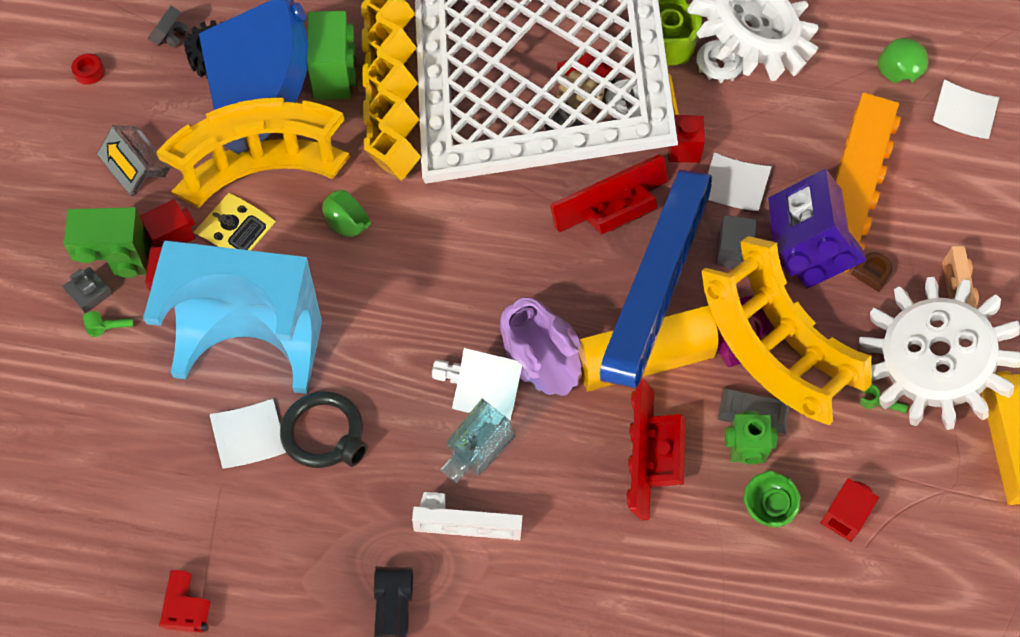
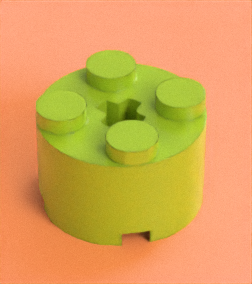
(678, 31)

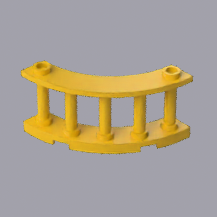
(249, 120)
(791, 323)

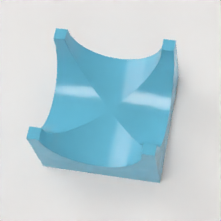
(234, 295)

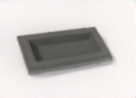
(736, 402)

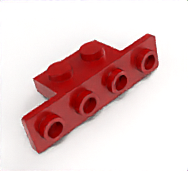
(613, 199)
(656, 450)

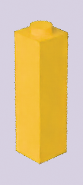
(1005, 433)

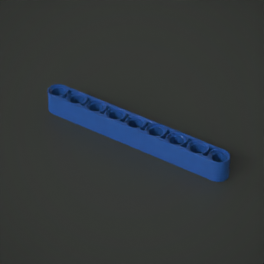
(656, 280)

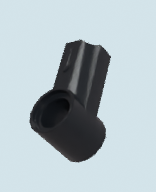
(392, 594)

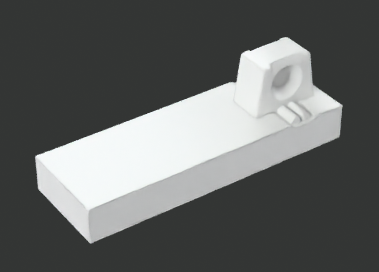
(435, 518)

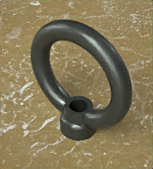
(348, 449)

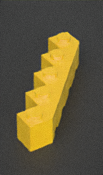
(388, 85)

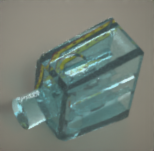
(481, 428)

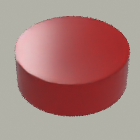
(87, 69)

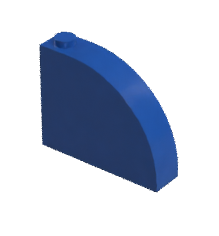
(256, 57)

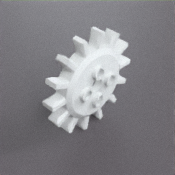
(773, 39)
(970, 367)

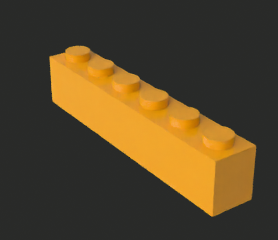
(863, 158)

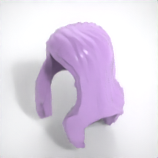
(542, 345)

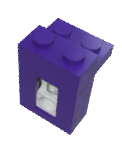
(813, 230)

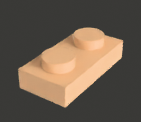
(956, 268)

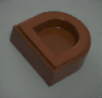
(874, 270)

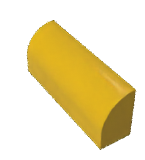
(680, 342)

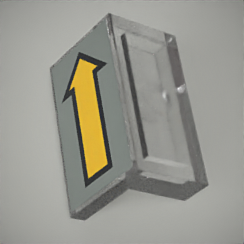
(131, 157)

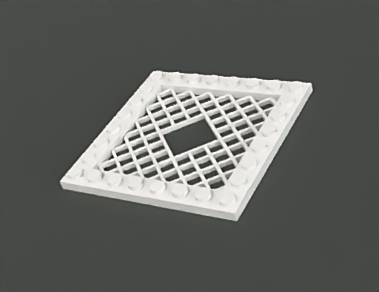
(446, 161)

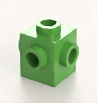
(750, 438)

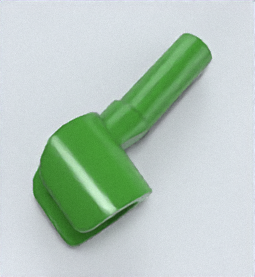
(97, 326)
(869, 404)

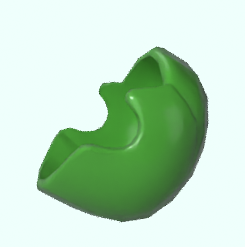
(903, 60)
(344, 214)
(772, 499)

